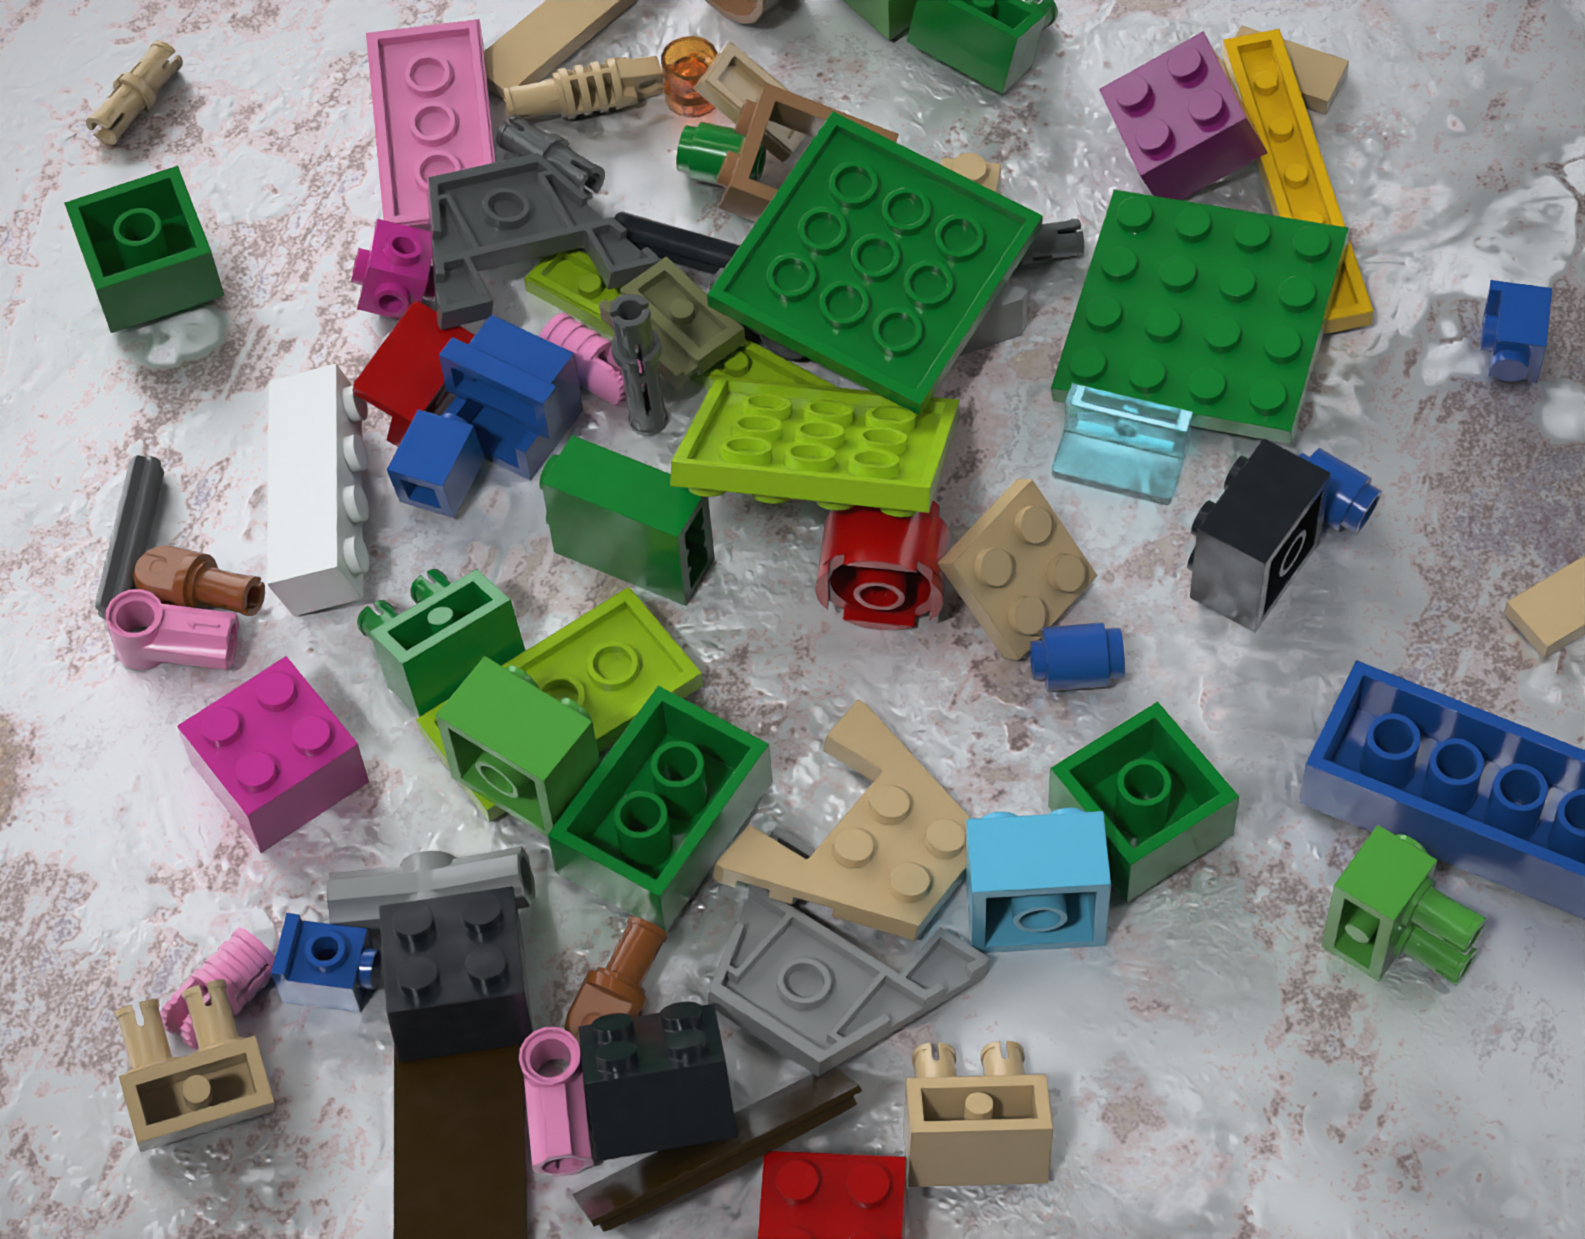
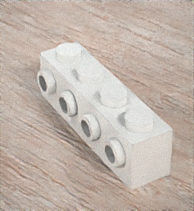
(316, 491)

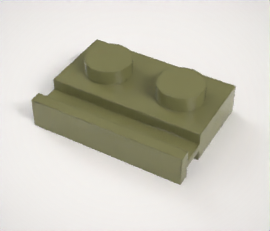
(689, 330)

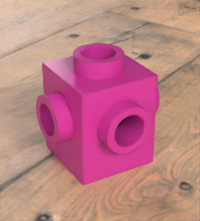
(394, 270)

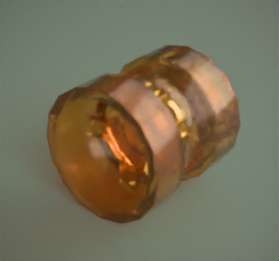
(682, 67)

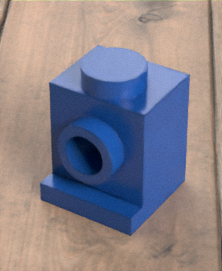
(1515, 330)
(330, 983)

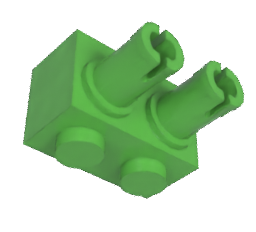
(1391, 909)

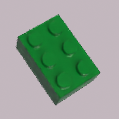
(661, 808)

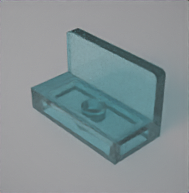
(1122, 444)

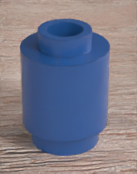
(1349, 495)
(1078, 656)

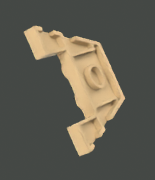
(887, 857)

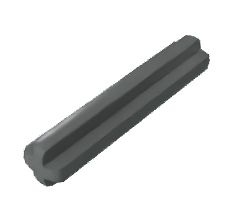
(130, 528)

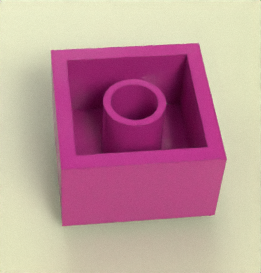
(273, 754)

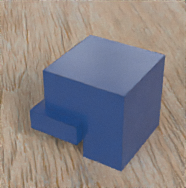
(513, 392)

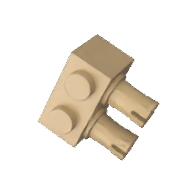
(195, 1092)
(976, 1126)

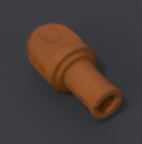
(195, 581)
(619, 984)

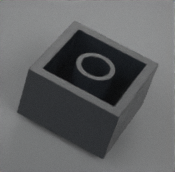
(1257, 533)
(455, 974)
(656, 1080)

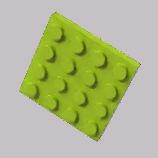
(815, 446)

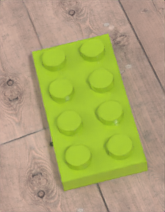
(603, 663)

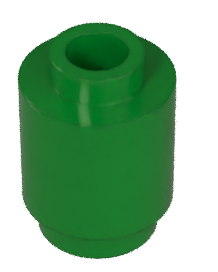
(704, 149)

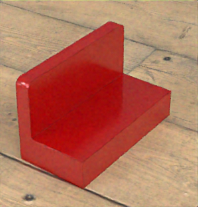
(407, 369)

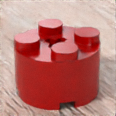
(883, 566)

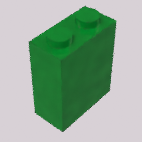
(627, 520)

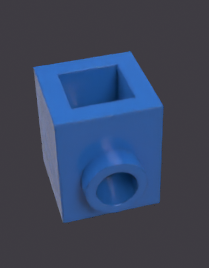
(436, 463)

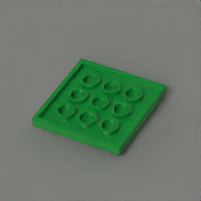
(875, 262)
(1204, 312)

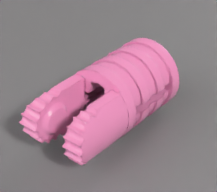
(593, 357)
(239, 961)

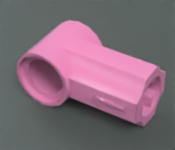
(172, 634)
(556, 1104)

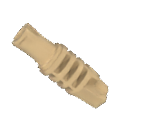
(587, 89)

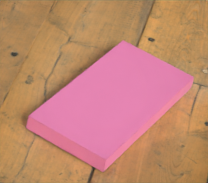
(427, 111)

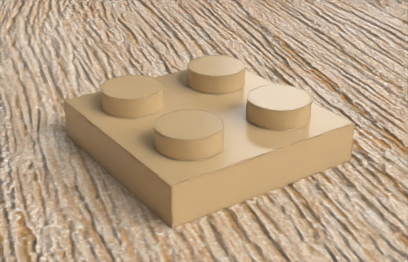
(1017, 569)

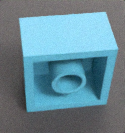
(1037, 881)

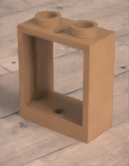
(747, 196)

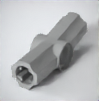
(356, 895)

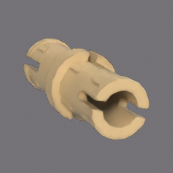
(134, 92)

